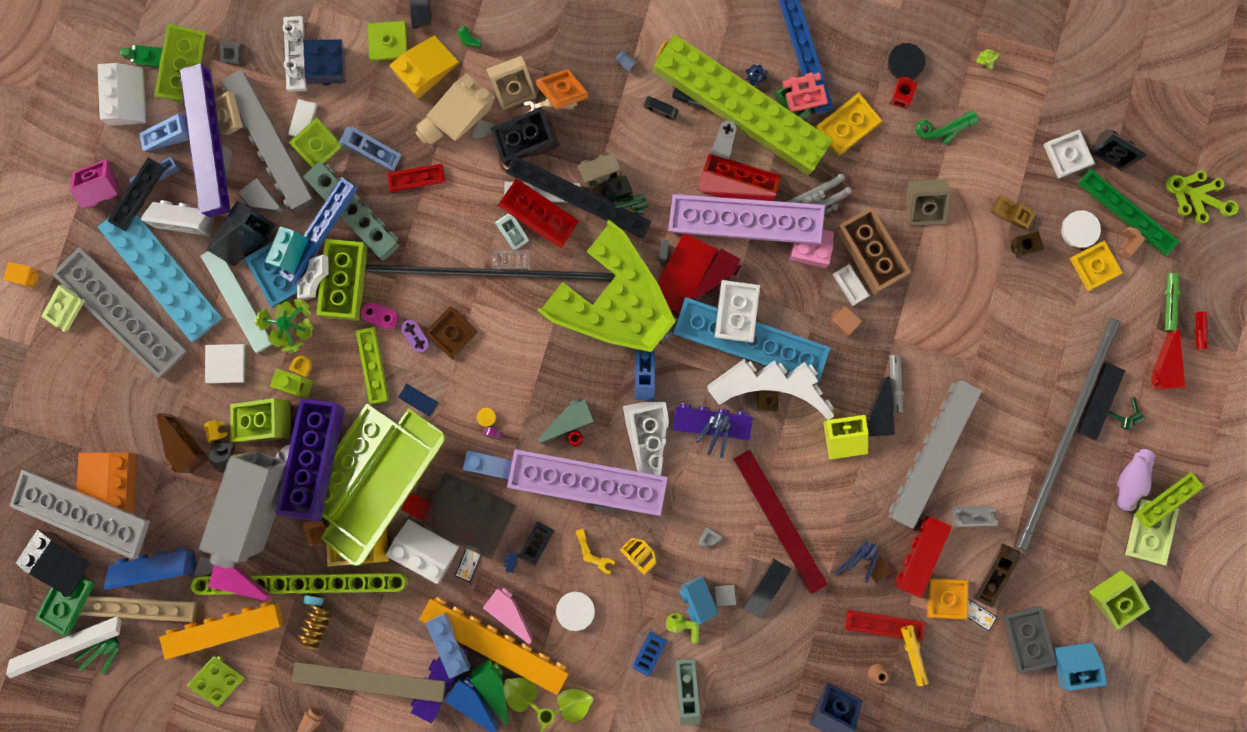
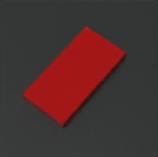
(538, 213)
(685, 271)

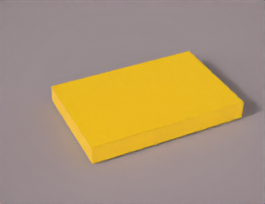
(849, 124)

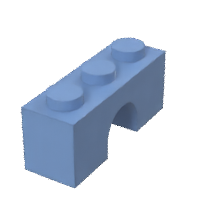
(451, 654)

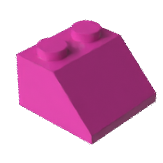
(94, 184)

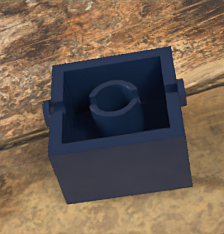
(324, 61)

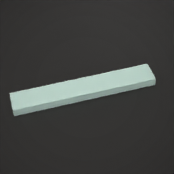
(237, 301)

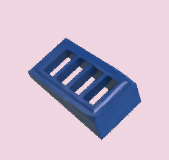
(642, 669)

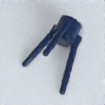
(720, 423)
(866, 551)

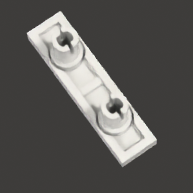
(294, 53)

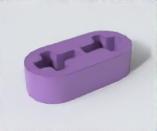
(412, 339)

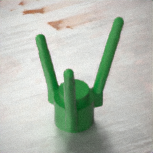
(106, 646)

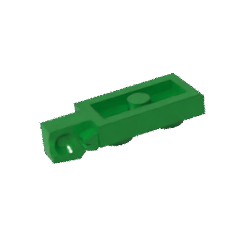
(143, 55)

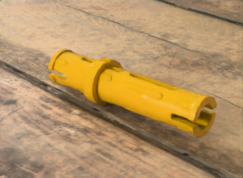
(912, 646)

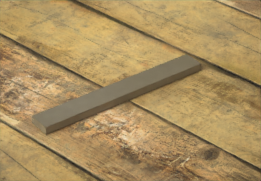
(369, 681)

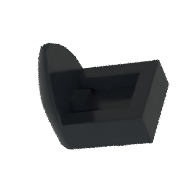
(616, 188)
(220, 455)

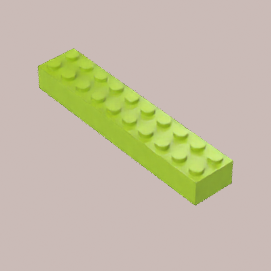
(742, 104)

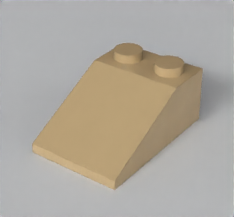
(461, 107)

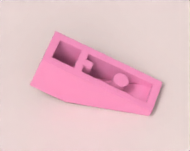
(505, 610)

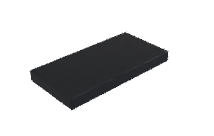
(1171, 623)

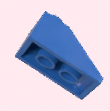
(470, 702)

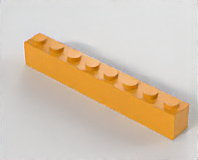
(499, 647)

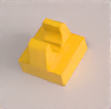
(212, 432)

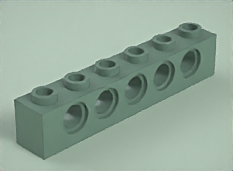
(387, 245)

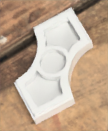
(315, 273)

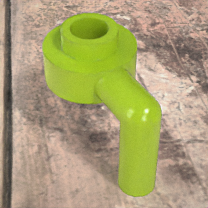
(677, 623)

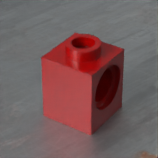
(899, 99)

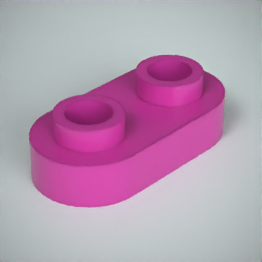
(379, 315)

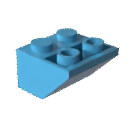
(699, 600)
(1079, 667)

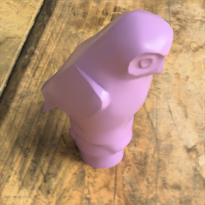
(1135, 480)

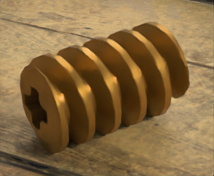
(315, 627)

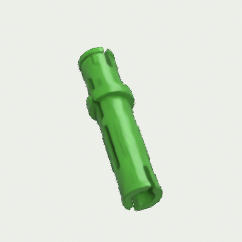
(1172, 279)

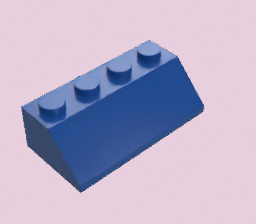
(150, 569)

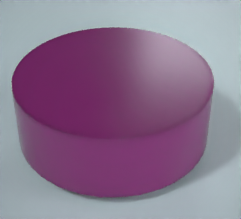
(492, 433)

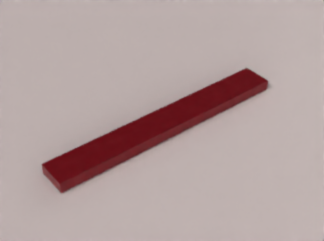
(780, 522)

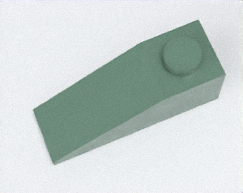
(569, 420)
(687, 692)

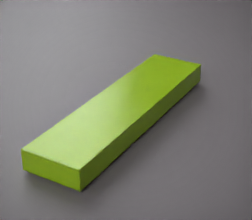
(372, 366)
(1169, 501)

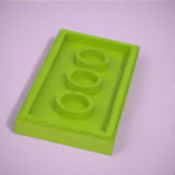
(180, 50)

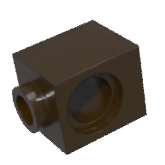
(1034, 242)
(767, 401)

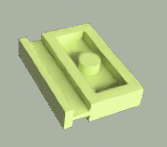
(63, 308)

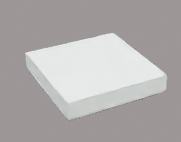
(1069, 154)
(225, 363)

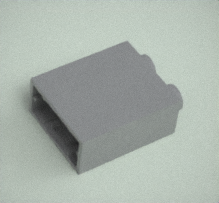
(243, 508)

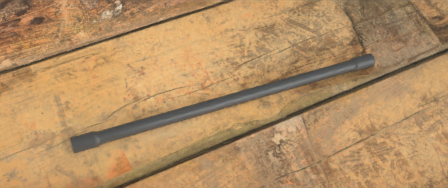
(1108, 336)

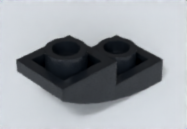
(420, 13)

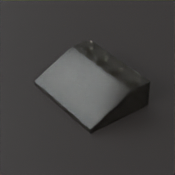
(469, 515)

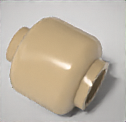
(428, 132)

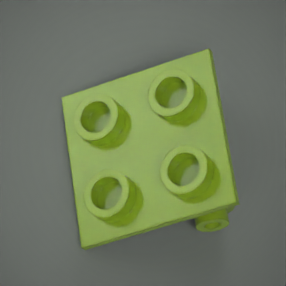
(215, 681)

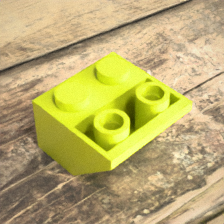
(846, 437)

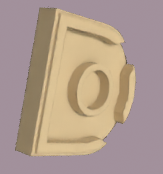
(228, 113)

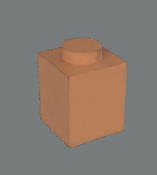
(844, 321)

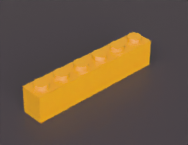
(221, 631)

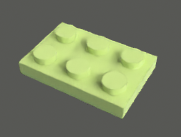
(1153, 543)

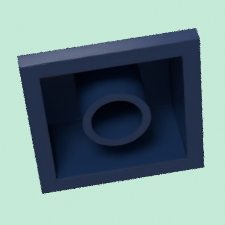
(836, 710)

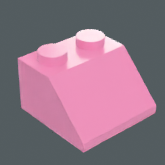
(814, 254)

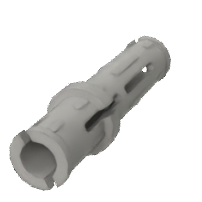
(896, 383)

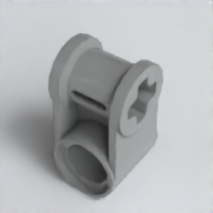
(724, 142)

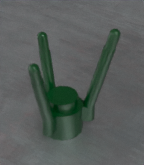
(637, 203)

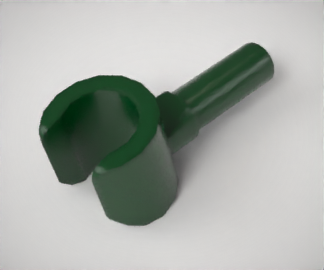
(1137, 417)
(1126, 423)

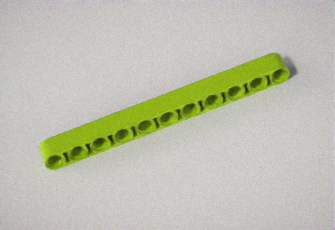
(310, 583)

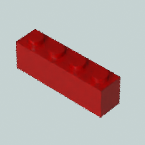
(923, 556)

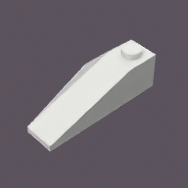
(647, 432)

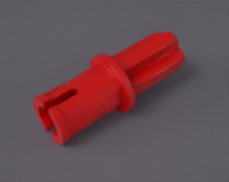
(1201, 331)

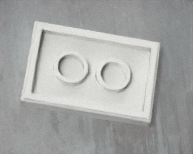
(737, 311)

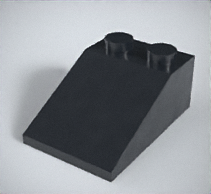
(525, 135)
(1116, 150)
(53, 562)

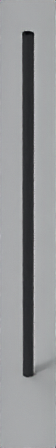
(489, 272)

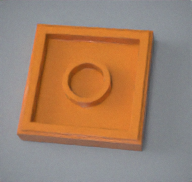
(562, 88)

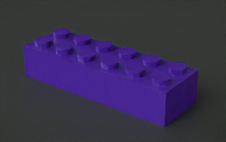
(310, 460)

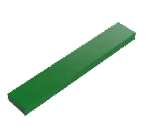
(1128, 212)

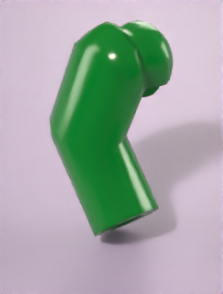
(466, 38)

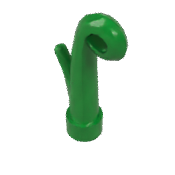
(951, 129)

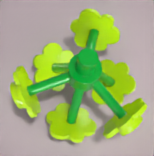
(285, 315)

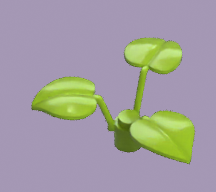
(572, 702)

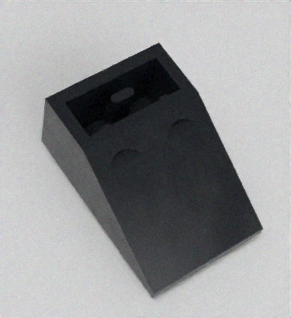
(240, 234)

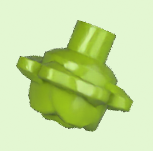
(987, 58)

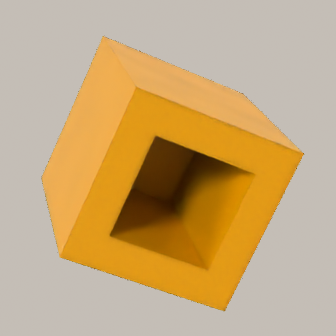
(21, 275)

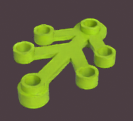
(1198, 195)

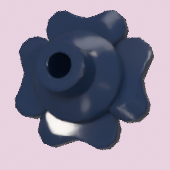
(756, 75)

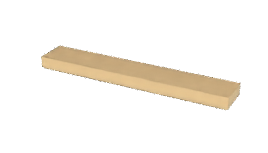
(140, 608)

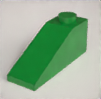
(489, 682)

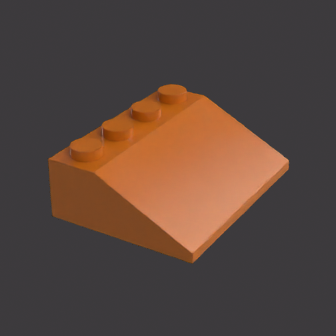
(109, 478)

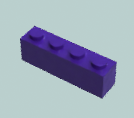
(695, 420)
(428, 709)

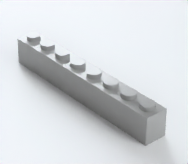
(269, 143)
(934, 454)

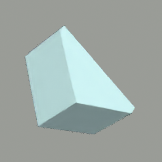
(512, 231)

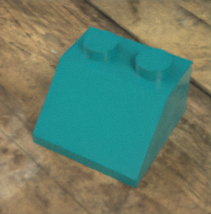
(286, 250)

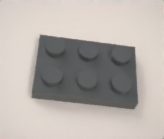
(1029, 639)

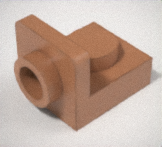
(1133, 241)

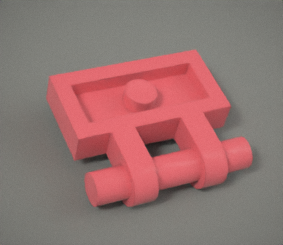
(805, 98)

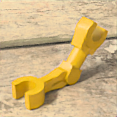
(588, 557)

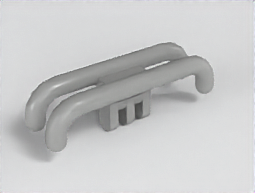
(816, 195)

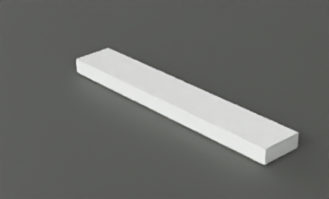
(64, 647)

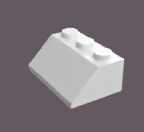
(121, 94)
(178, 218)
(422, 551)

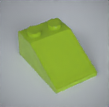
(260, 420)

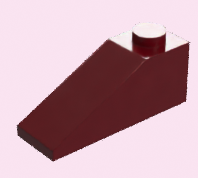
(721, 269)

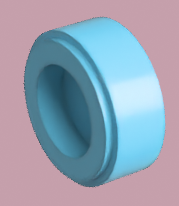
(313, 600)

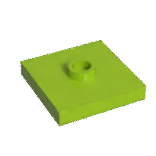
(387, 40)
(315, 143)

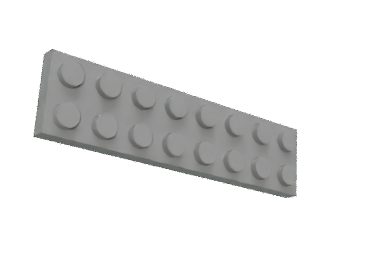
(120, 312)
(79, 514)

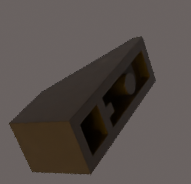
(997, 575)

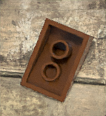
(179, 446)

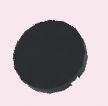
(906, 61)

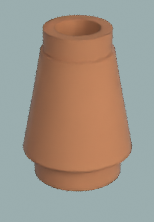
(874, 672)
(311, 720)

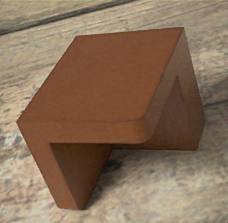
(314, 531)

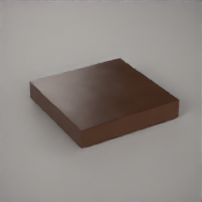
(451, 332)

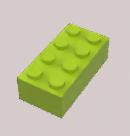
(343, 286)

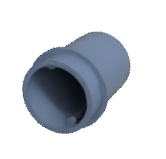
(626, 61)

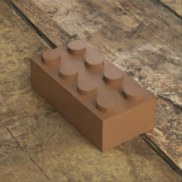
(873, 250)

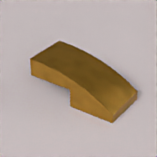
(1011, 212)

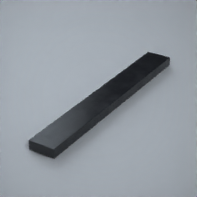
(578, 196)

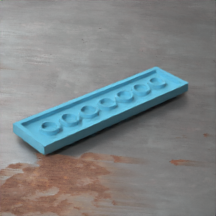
(163, 277)

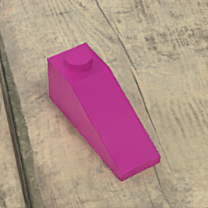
(238, 582)

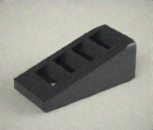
(533, 561)

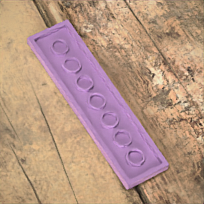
(747, 219)
(587, 482)

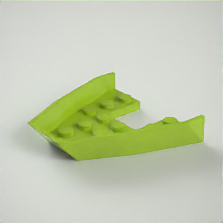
(628, 310)

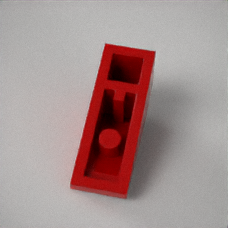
(1169, 367)

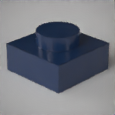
(510, 561)

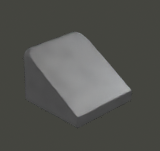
(230, 52)

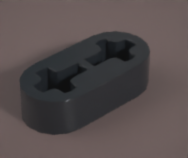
(660, 108)

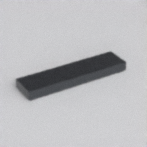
(136, 194)
(1101, 401)

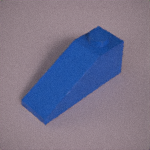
(645, 375)

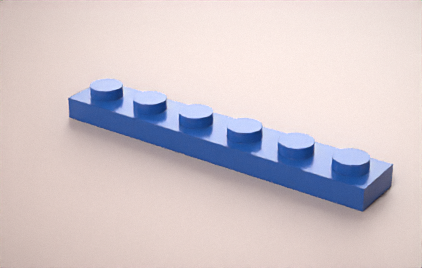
(322, 225)

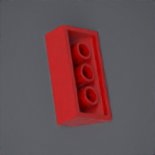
(737, 180)

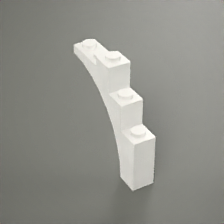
(772, 377)

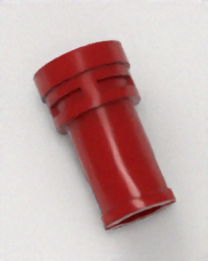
(575, 439)

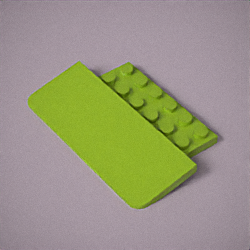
(373, 477)

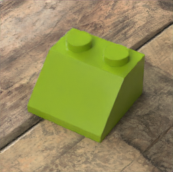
(1119, 599)

